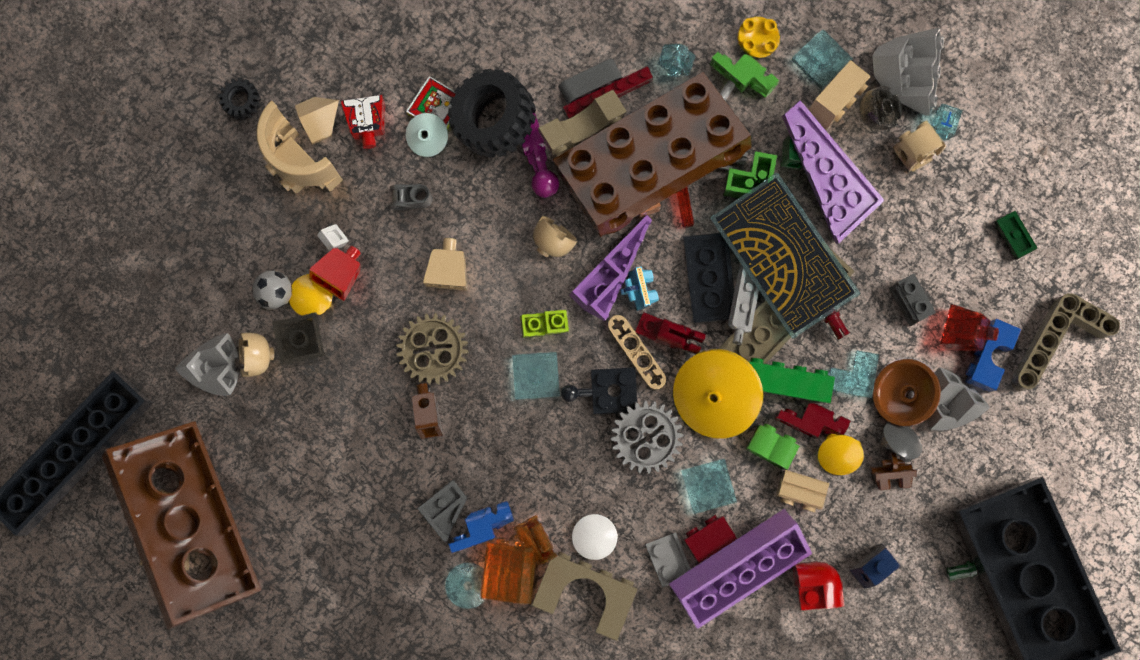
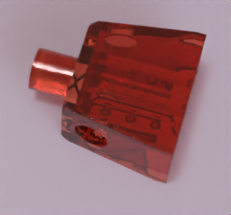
(966, 330)

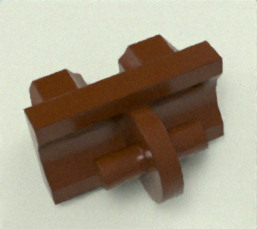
(893, 469)

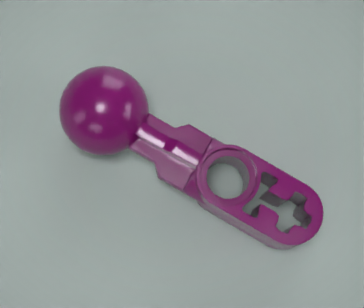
(544, 182)

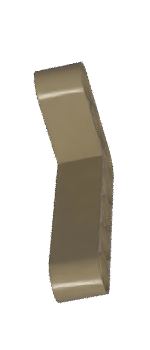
(1055, 335)

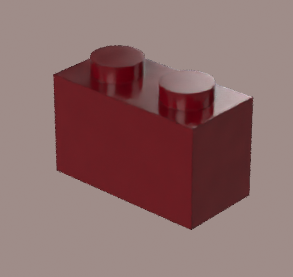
(710, 538)

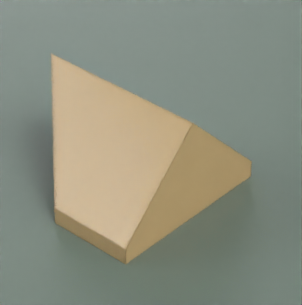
(317, 117)

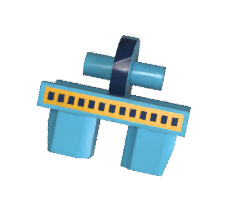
(637, 289)

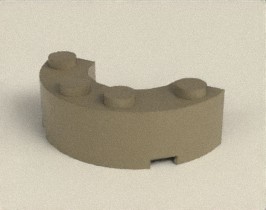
(566, 134)

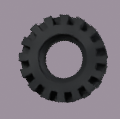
(239, 86)

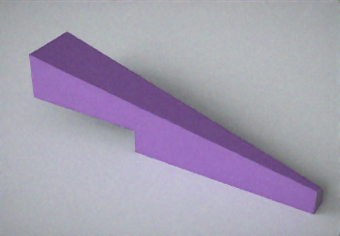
(600, 288)

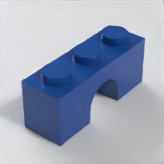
(983, 371)

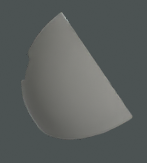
(212, 366)
(957, 403)

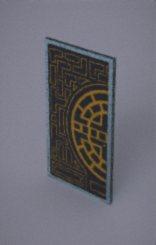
(785, 255)

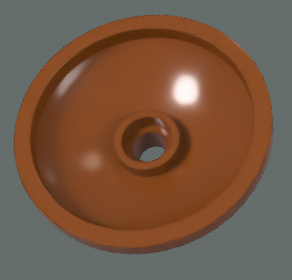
(892, 391)

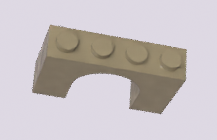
(617, 593)

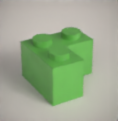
(741, 182)

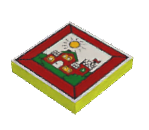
(432, 99)

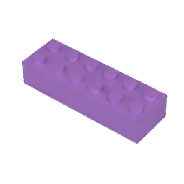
(741, 568)

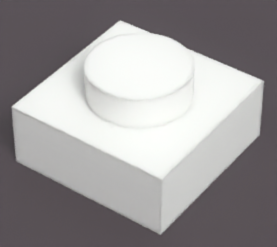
(332, 237)

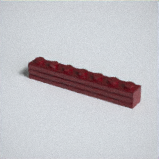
(621, 87)

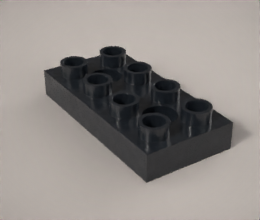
(1037, 578)

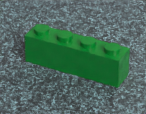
(794, 381)

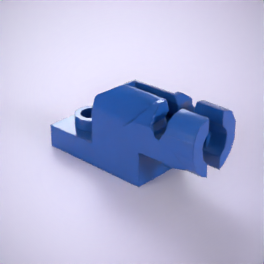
(482, 526)

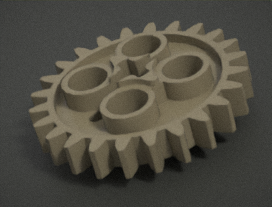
(430, 329)

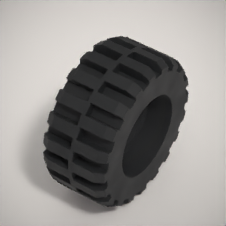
(471, 100)

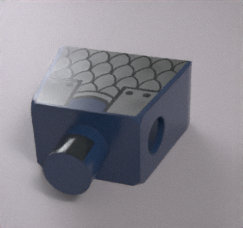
(875, 567)

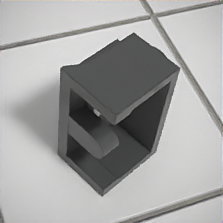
(912, 300)

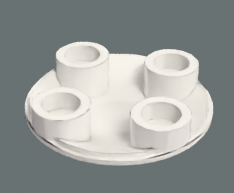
(594, 537)

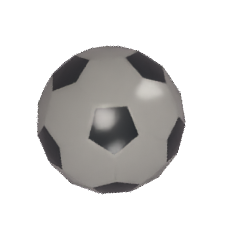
(272, 290)

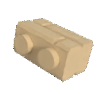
(802, 490)

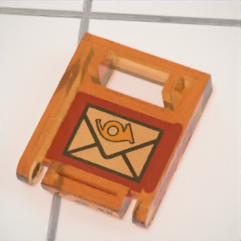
(534, 533)

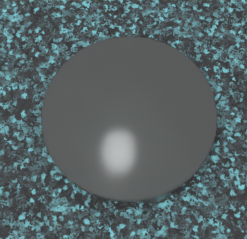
(902, 441)

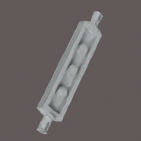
(743, 305)

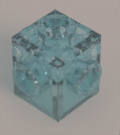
(676, 59)

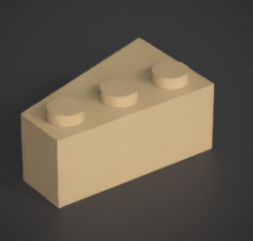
(839, 95)

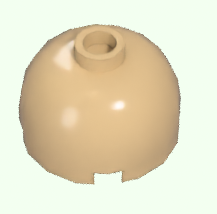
(553, 239)
(254, 354)

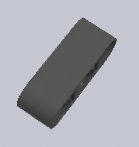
(589, 80)

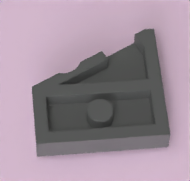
(444, 508)

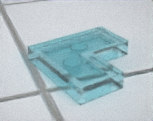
(859, 380)

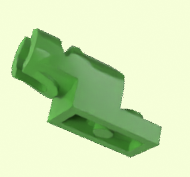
(745, 73)

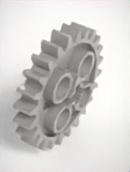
(657, 453)

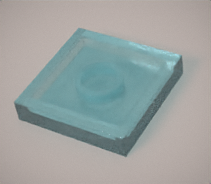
(822, 59)
(536, 375)
(708, 486)

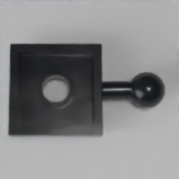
(600, 381)

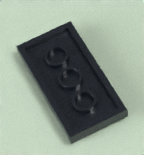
(709, 277)

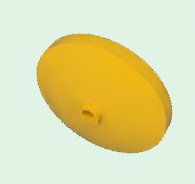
(732, 382)

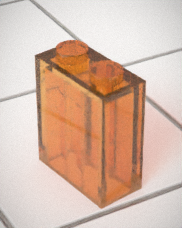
(508, 572)

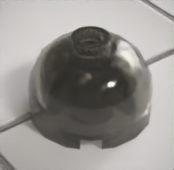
(880, 109)

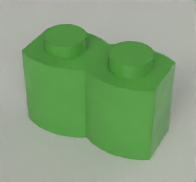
(773, 447)

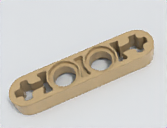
(633, 354)

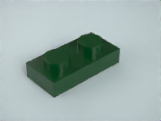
(1015, 235)

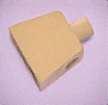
(446, 267)

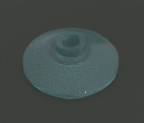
(454, 585)

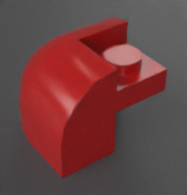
(818, 585)

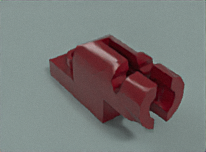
(669, 333)
(813, 421)

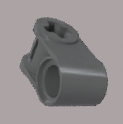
(405, 196)

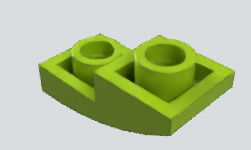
(544, 323)

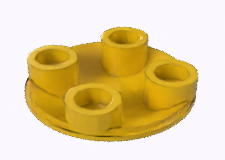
(758, 36)
(309, 297)
(840, 454)

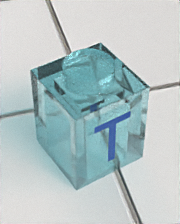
(946, 121)

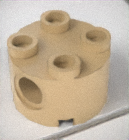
(919, 146)

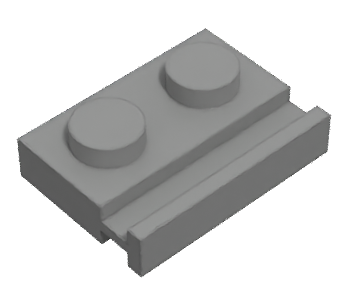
(668, 558)

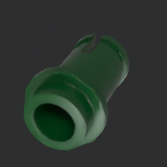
(961, 571)

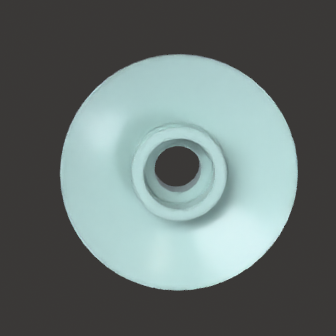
(436, 138)

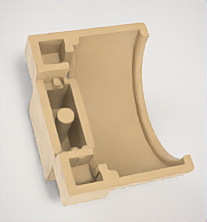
(288, 158)

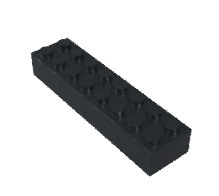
(70, 453)

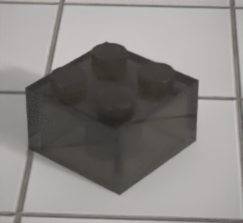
(300, 340)

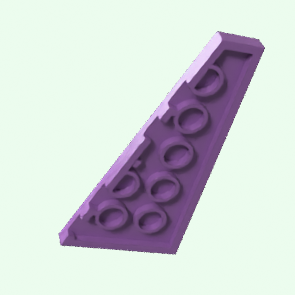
(836, 182)

